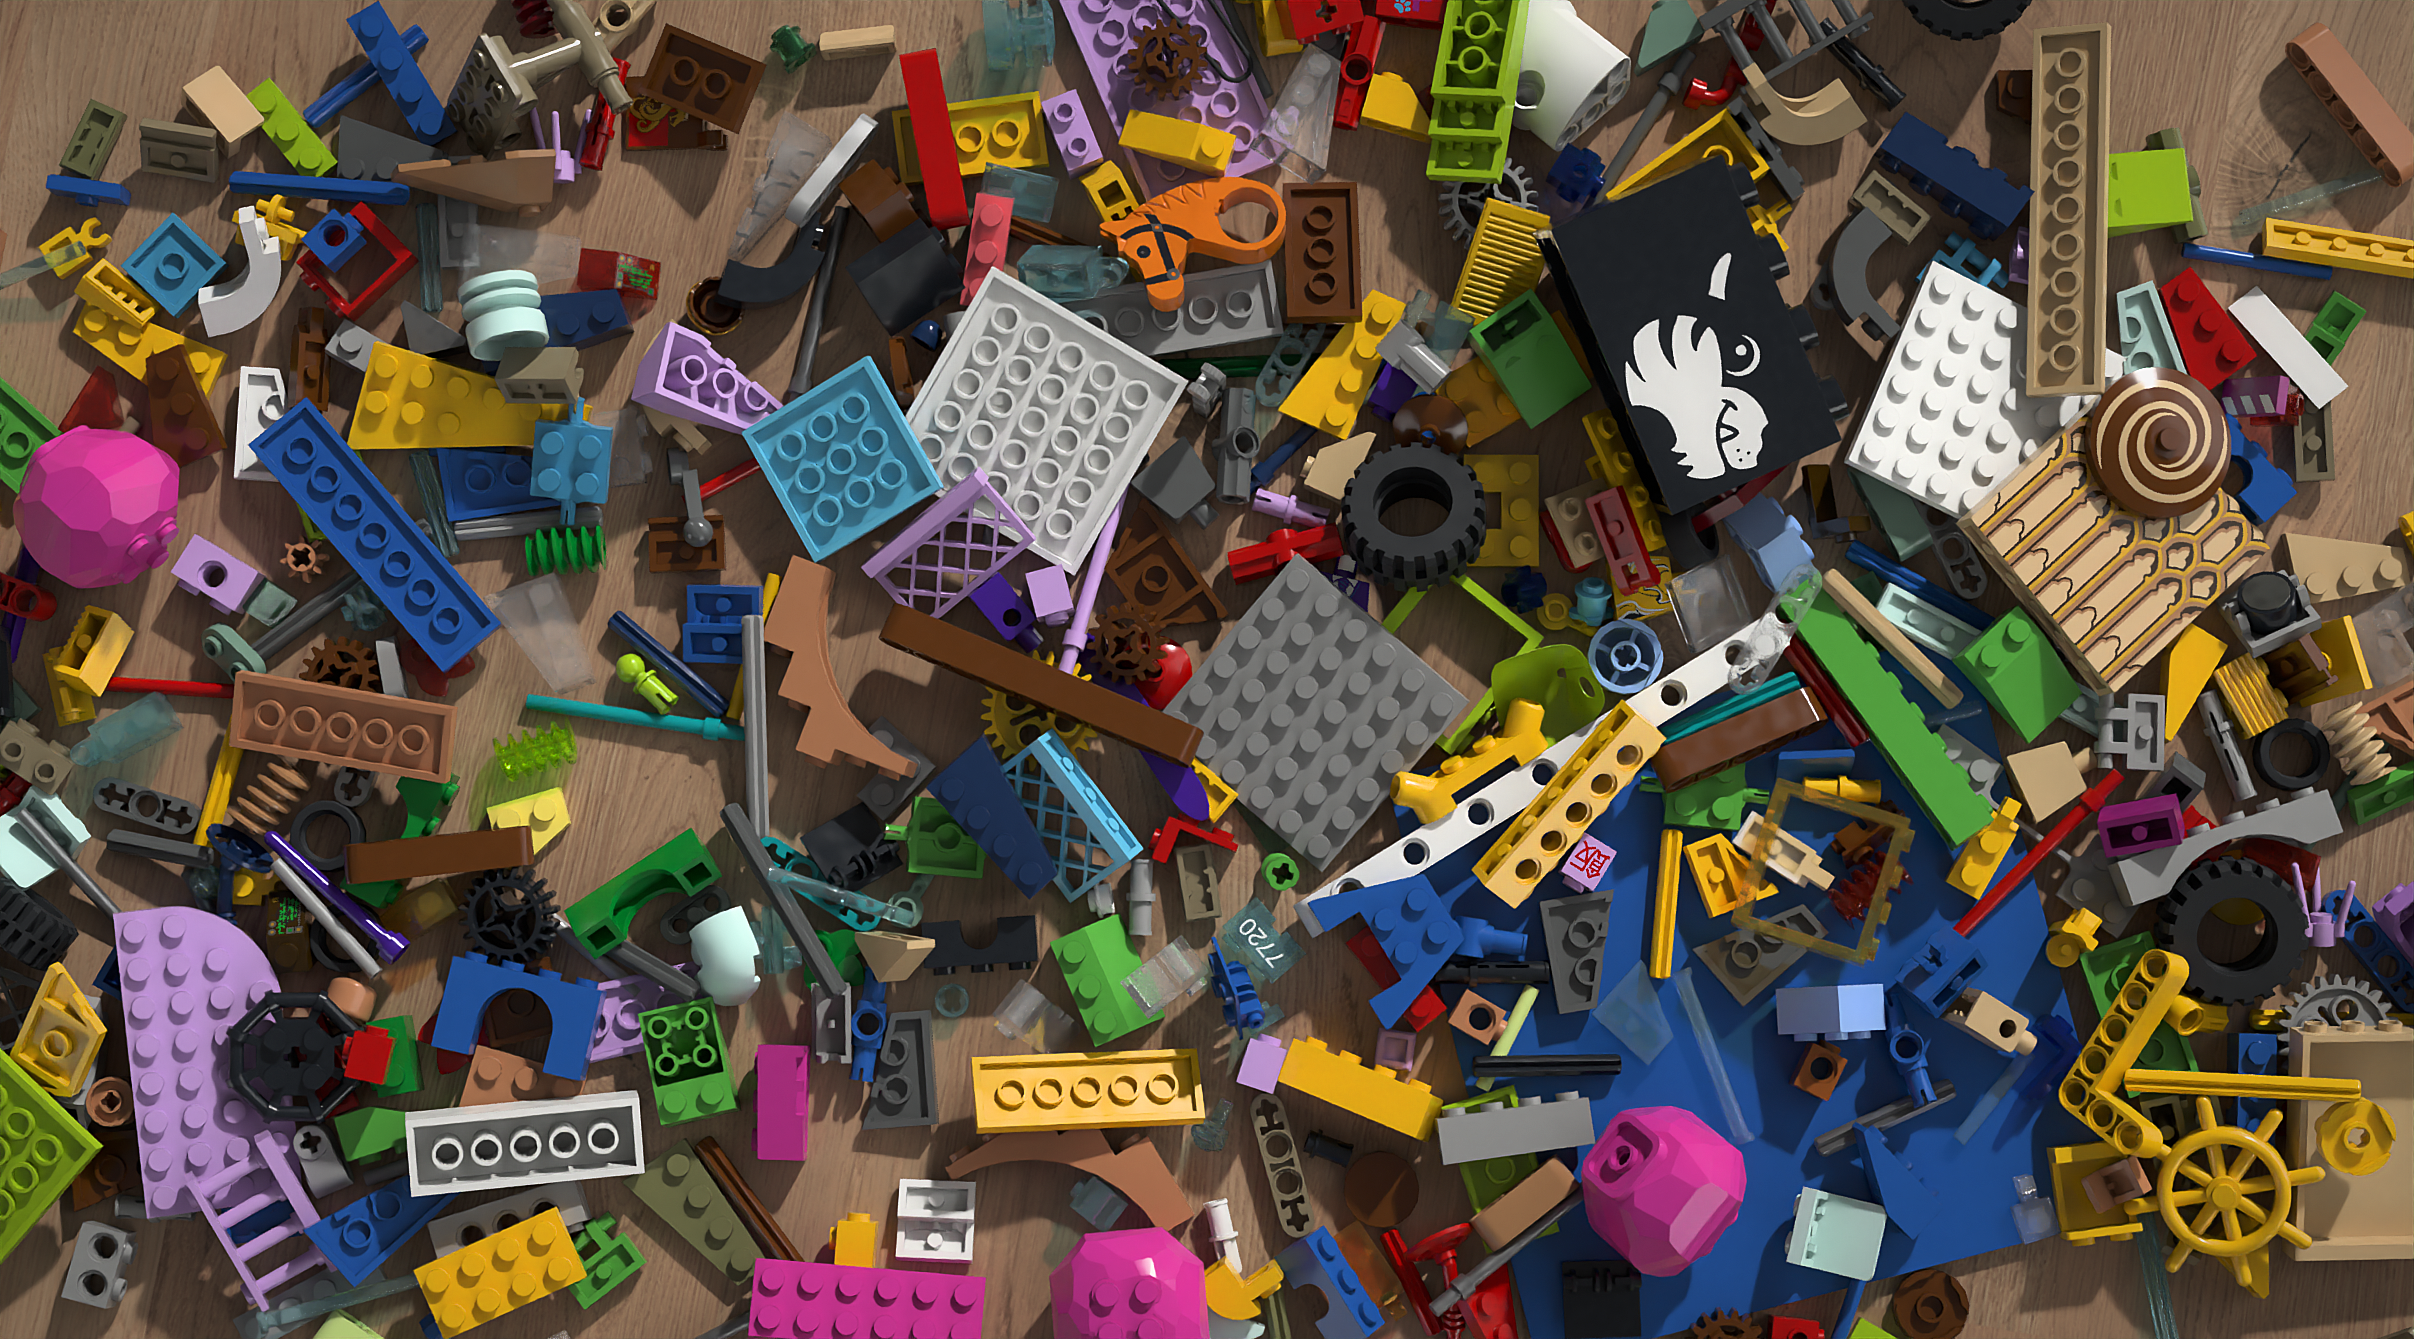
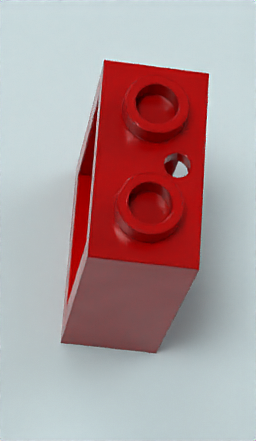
(336, 302)

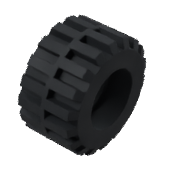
(32, 927)

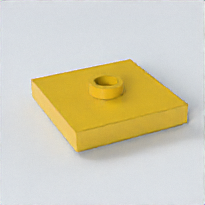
(2343, 653)

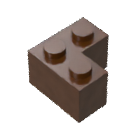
(881, 200)

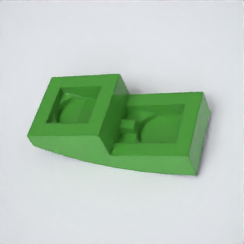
(2333, 325)

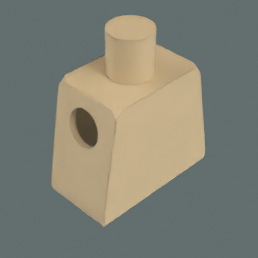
(2047, 777)
(1990, 1022)

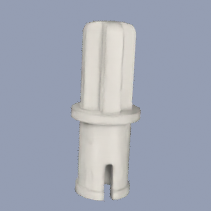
(1222, 1232)

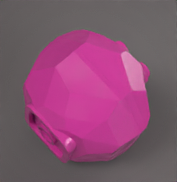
(98, 506)
(1662, 1187)
(1129, 1288)

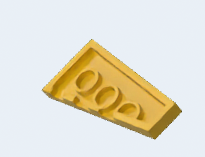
(131, 346)
(1342, 375)

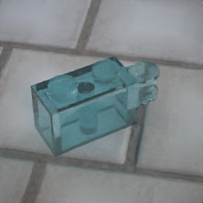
(1070, 270)
(127, 731)

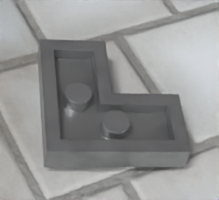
(884, 793)

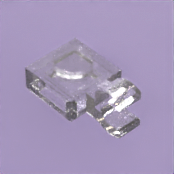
(2034, 1215)

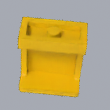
(2074, 1210)

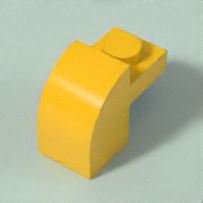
(1235, 1297)

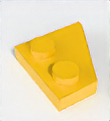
(1720, 874)

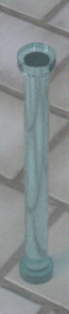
(1712, 1056)
(335, 1302)

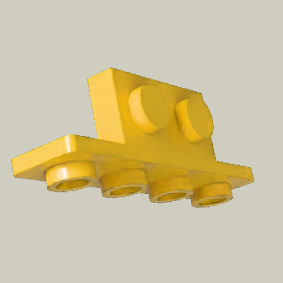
(1618, 468)

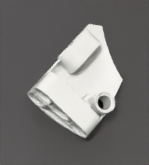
(1566, 74)

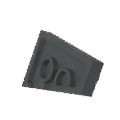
(374, 153)

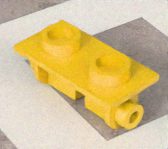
(69, 704)

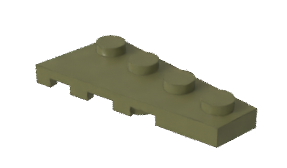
(693, 1204)

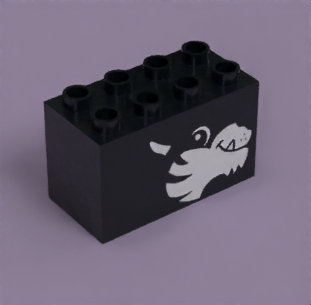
(1692, 332)

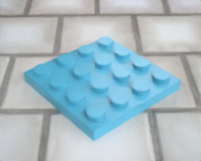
(842, 459)

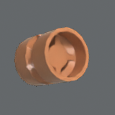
(111, 1101)

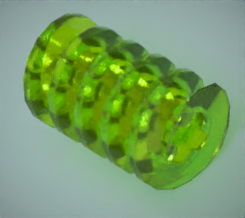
(536, 751)

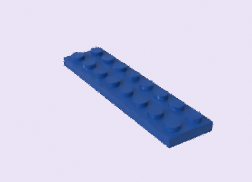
(375, 535)

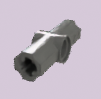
(1235, 446)

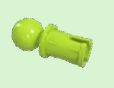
(631, 669)

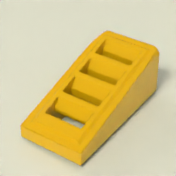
(98, 289)

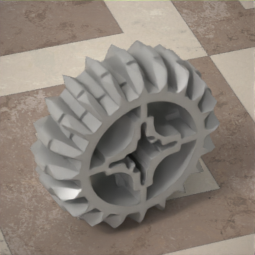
(1472, 203)

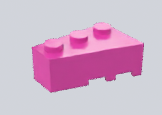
(781, 1102)

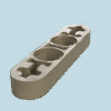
(1279, 1165)

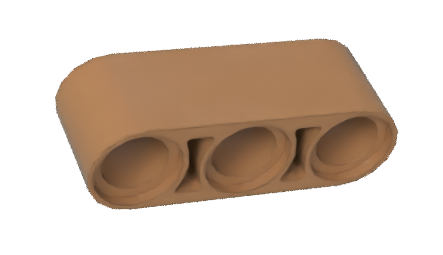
(1524, 1203)

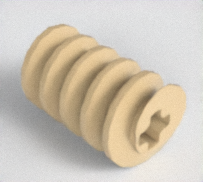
(2357, 744)

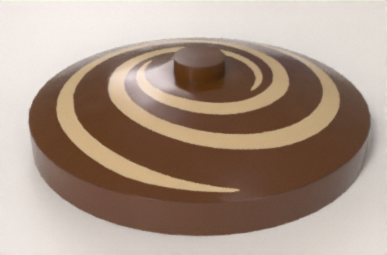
(2157, 443)

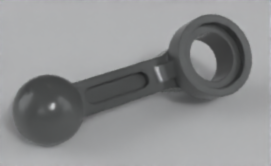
(697, 530)

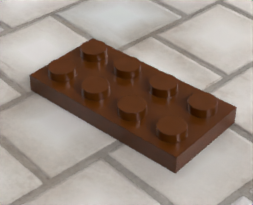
(1322, 253)

